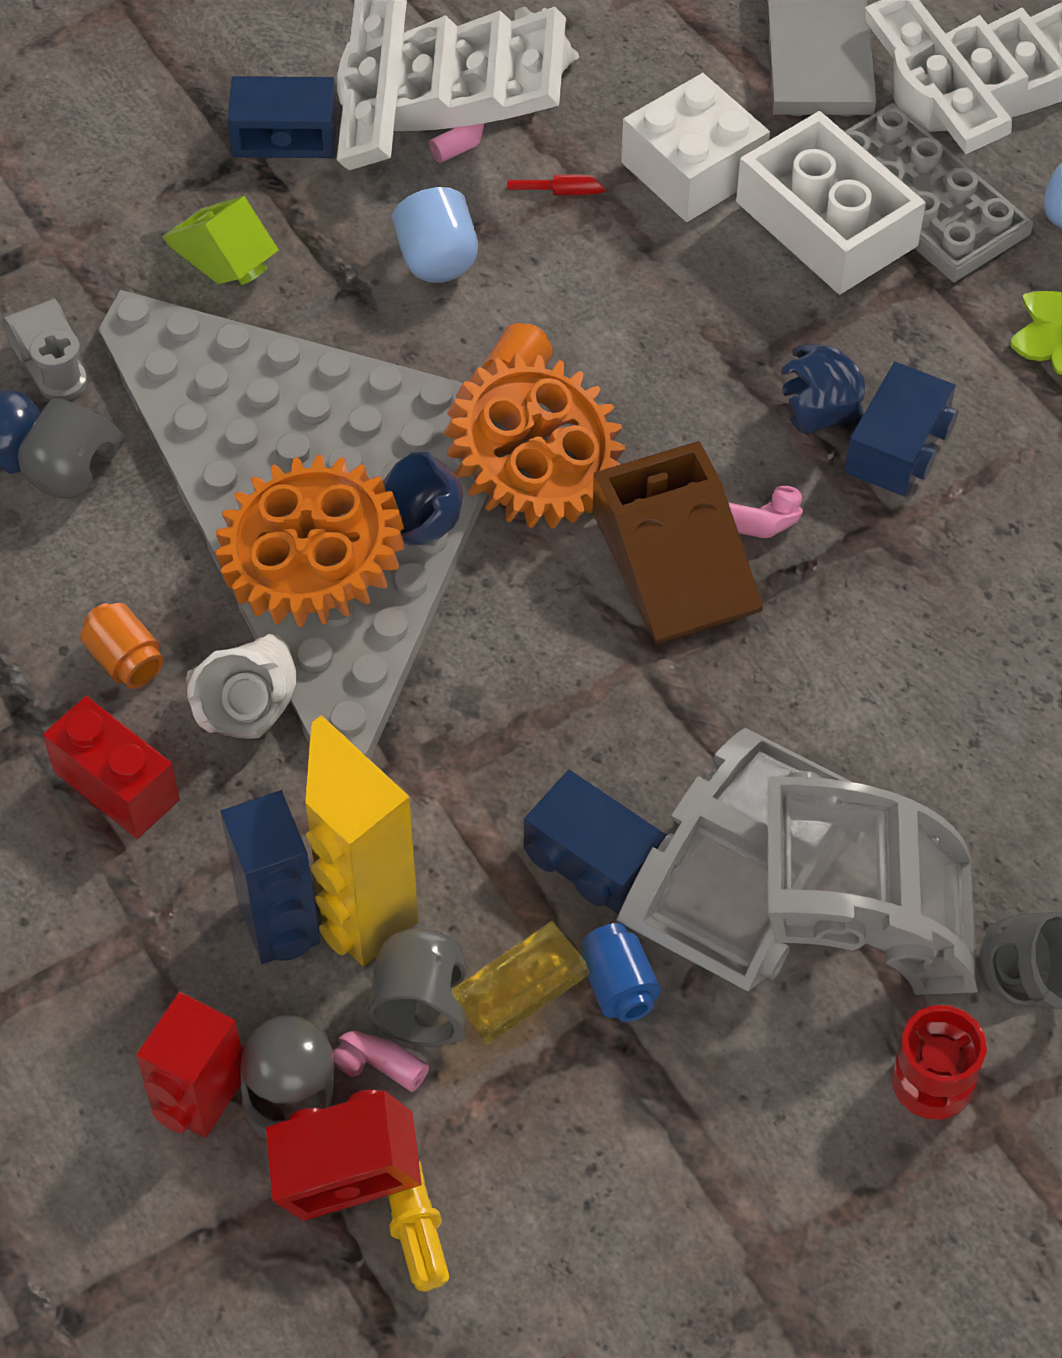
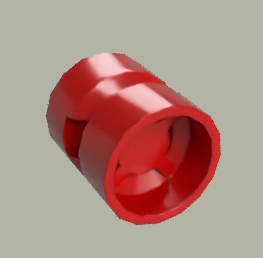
(938, 1061)

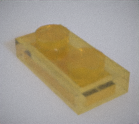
(520, 982)

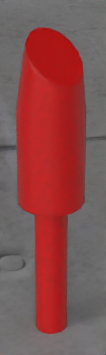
(562, 185)

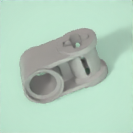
(47, 349)

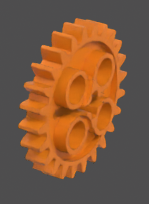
(512, 398)
(310, 540)

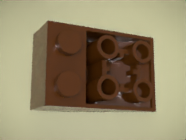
(675, 542)

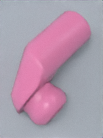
(772, 517)

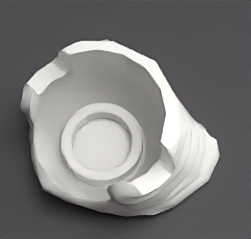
(242, 688)

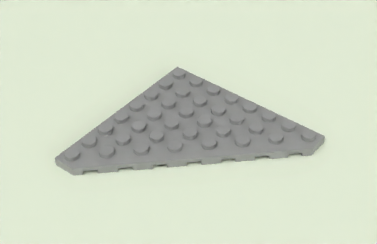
(241, 398)

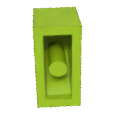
(224, 241)

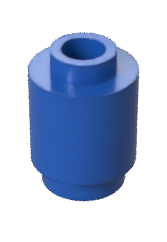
(619, 973)

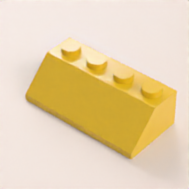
(358, 846)

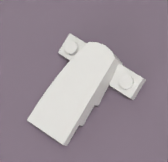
(441, 74)
(973, 74)

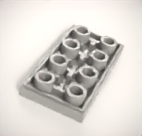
(820, 57)
(963, 214)

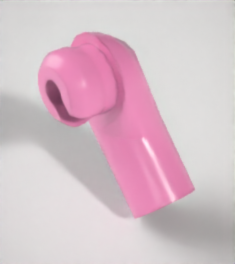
(455, 142)
(381, 1053)

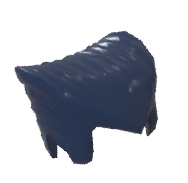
(826, 388)

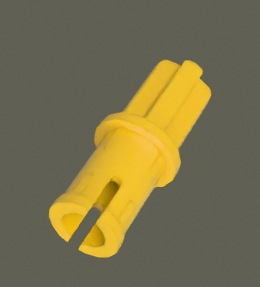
(416, 1227)

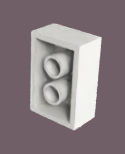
(830, 202)

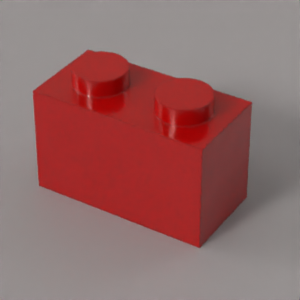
(111, 767)
(191, 1065)
(343, 1155)

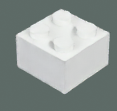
(690, 145)

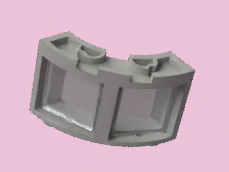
(874, 871)
(710, 879)

